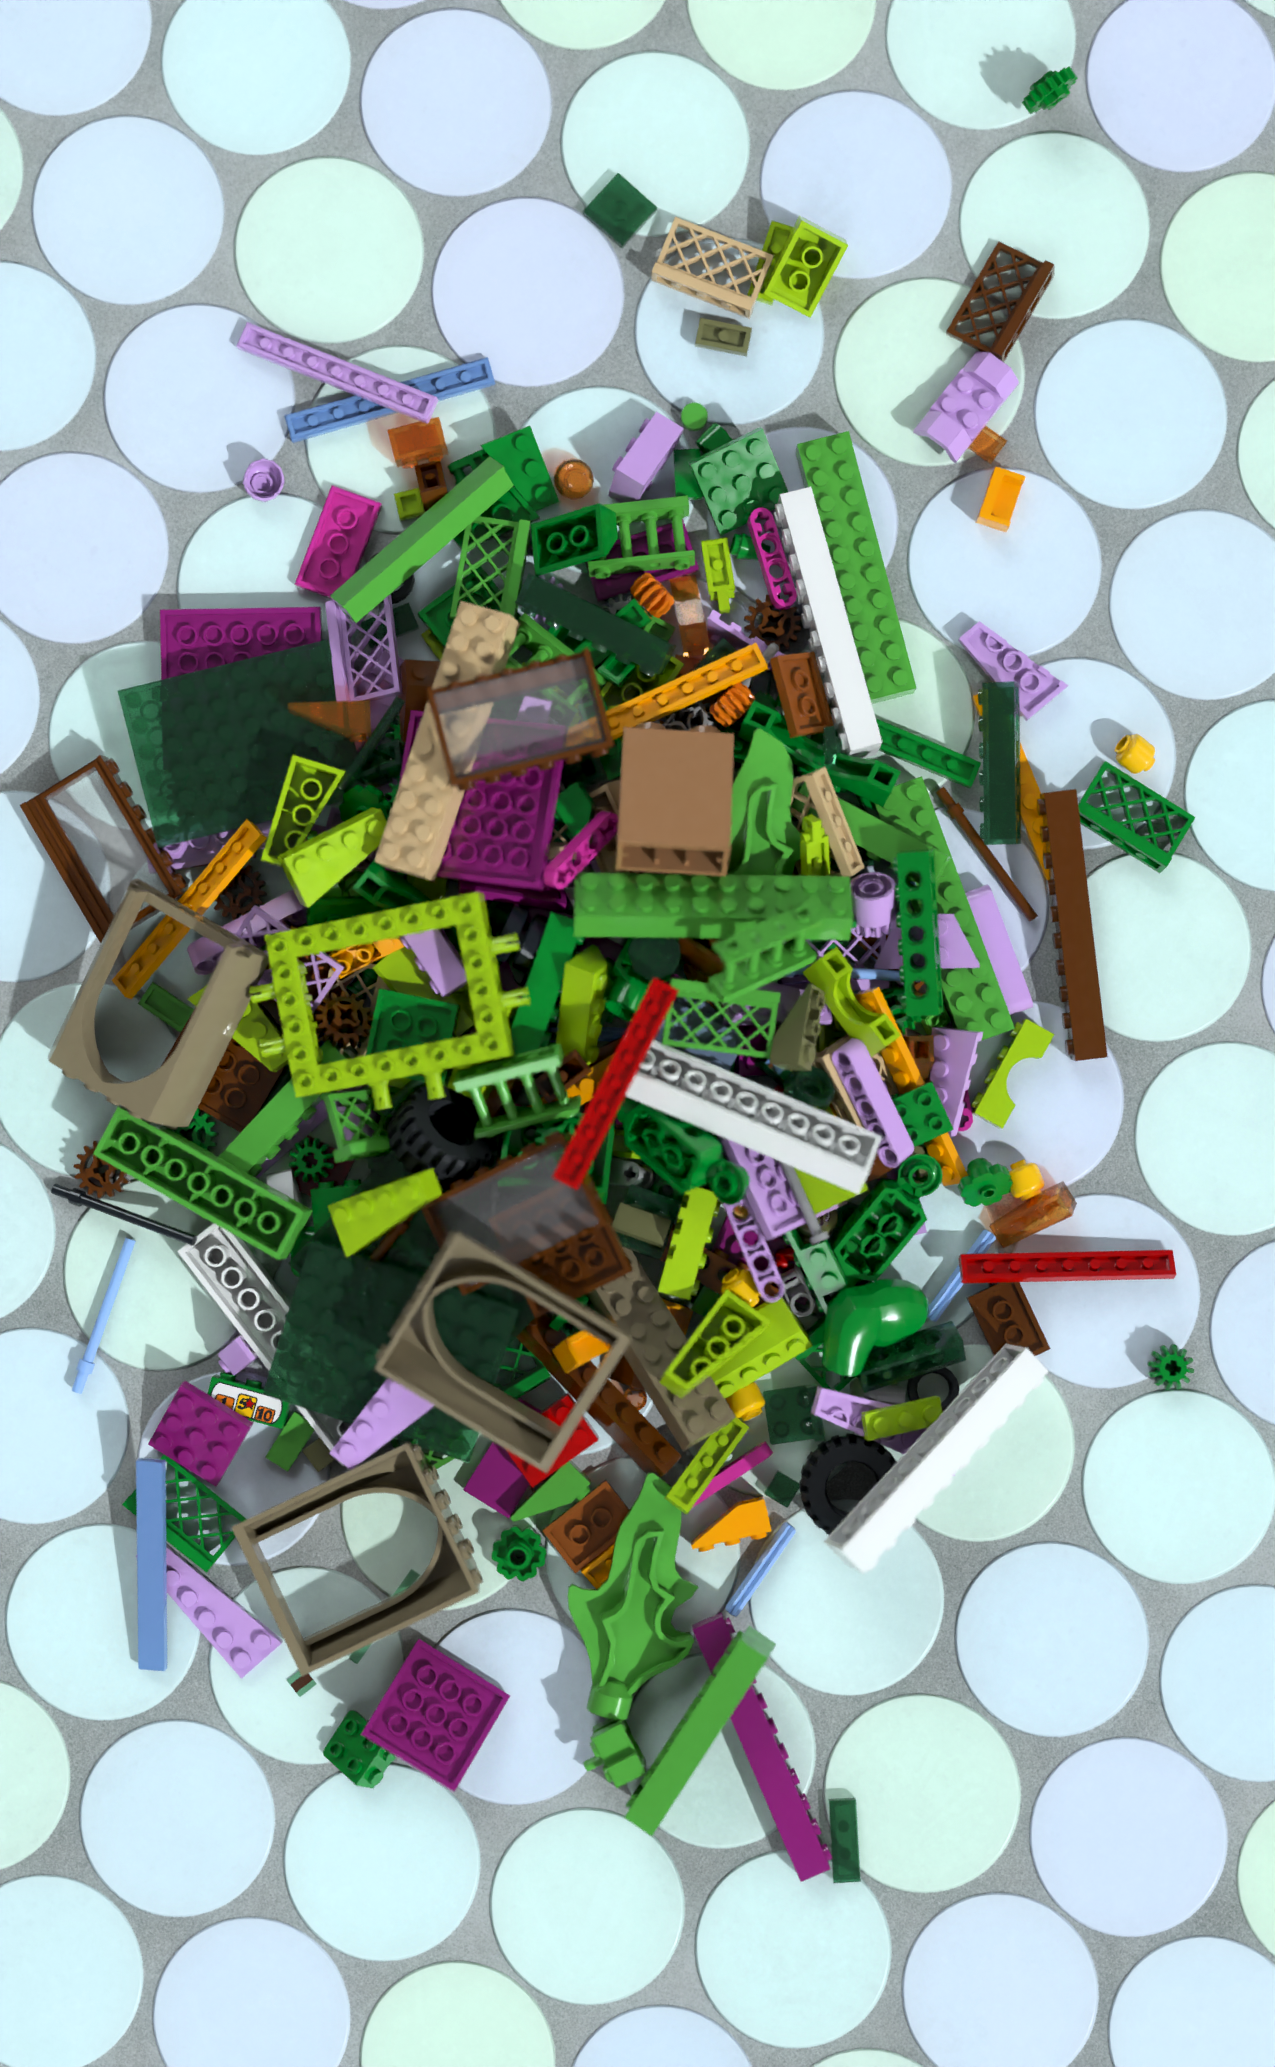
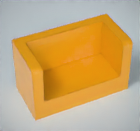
(1000, 499)
(579, 1350)

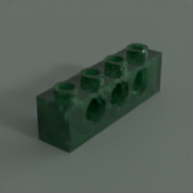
(912, 1357)

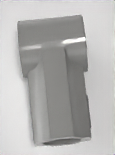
(888, 1394)

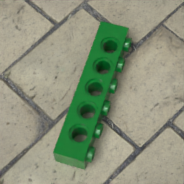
(924, 864)

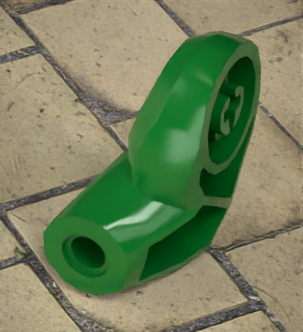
(868, 1318)

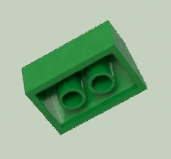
(573, 538)

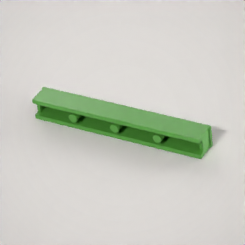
(422, 539)

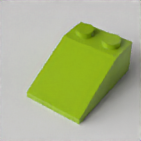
(805, 266)

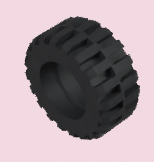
(439, 1136)
(823, 1461)

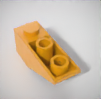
(362, 955)
(740, 1521)

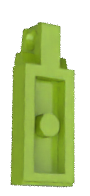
(718, 572)
(814, 848)

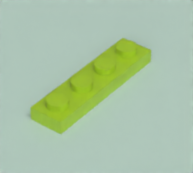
(705, 1465)

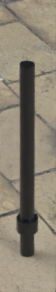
(79, 1197)

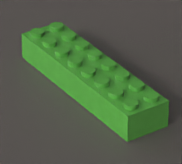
(203, 1183)
(698, 1729)

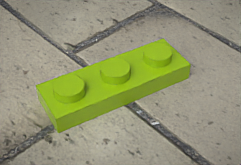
(900, 1418)

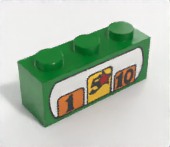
(248, 1400)

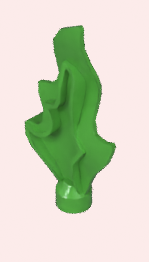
(760, 813)
(631, 1613)

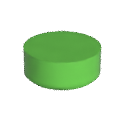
(694, 416)

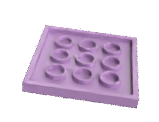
(769, 1191)

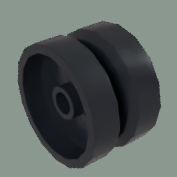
(529, 937)

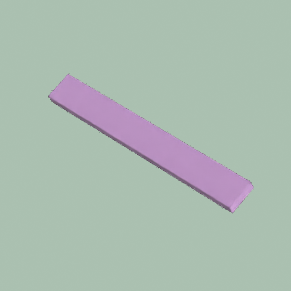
(337, 373)

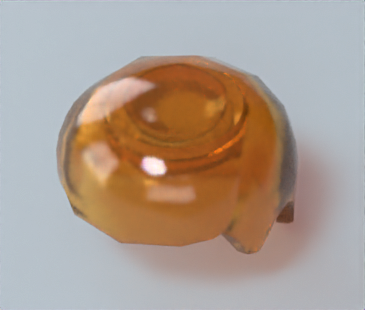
(573, 478)

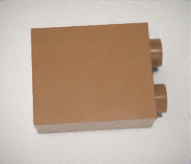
(675, 800)

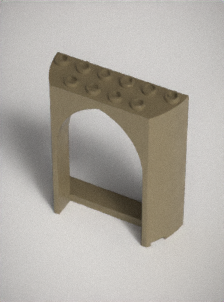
(178, 1086)
(426, 1367)
(445, 1582)

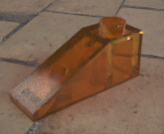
(689, 616)
(344, 718)
(1034, 1215)

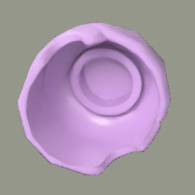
(263, 480)

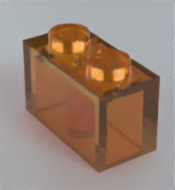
(418, 443)

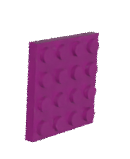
(435, 1715)

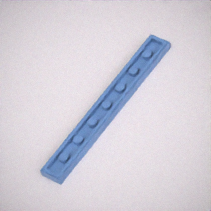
(357, 410)
(151, 1564)

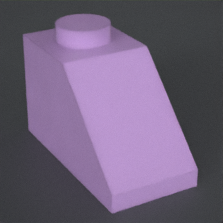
(236, 1356)

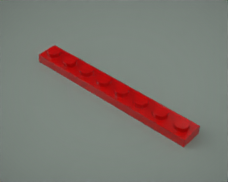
(615, 1084)
(1067, 1266)

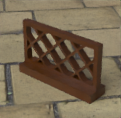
(1022, 308)

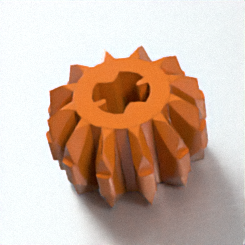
(652, 595)
(732, 704)

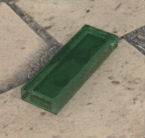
(844, 1840)

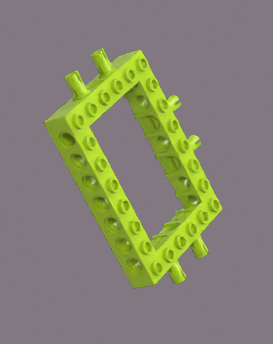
(484, 985)

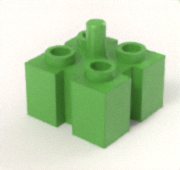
(617, 1751)

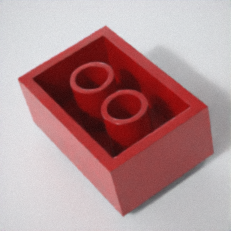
(580, 1440)

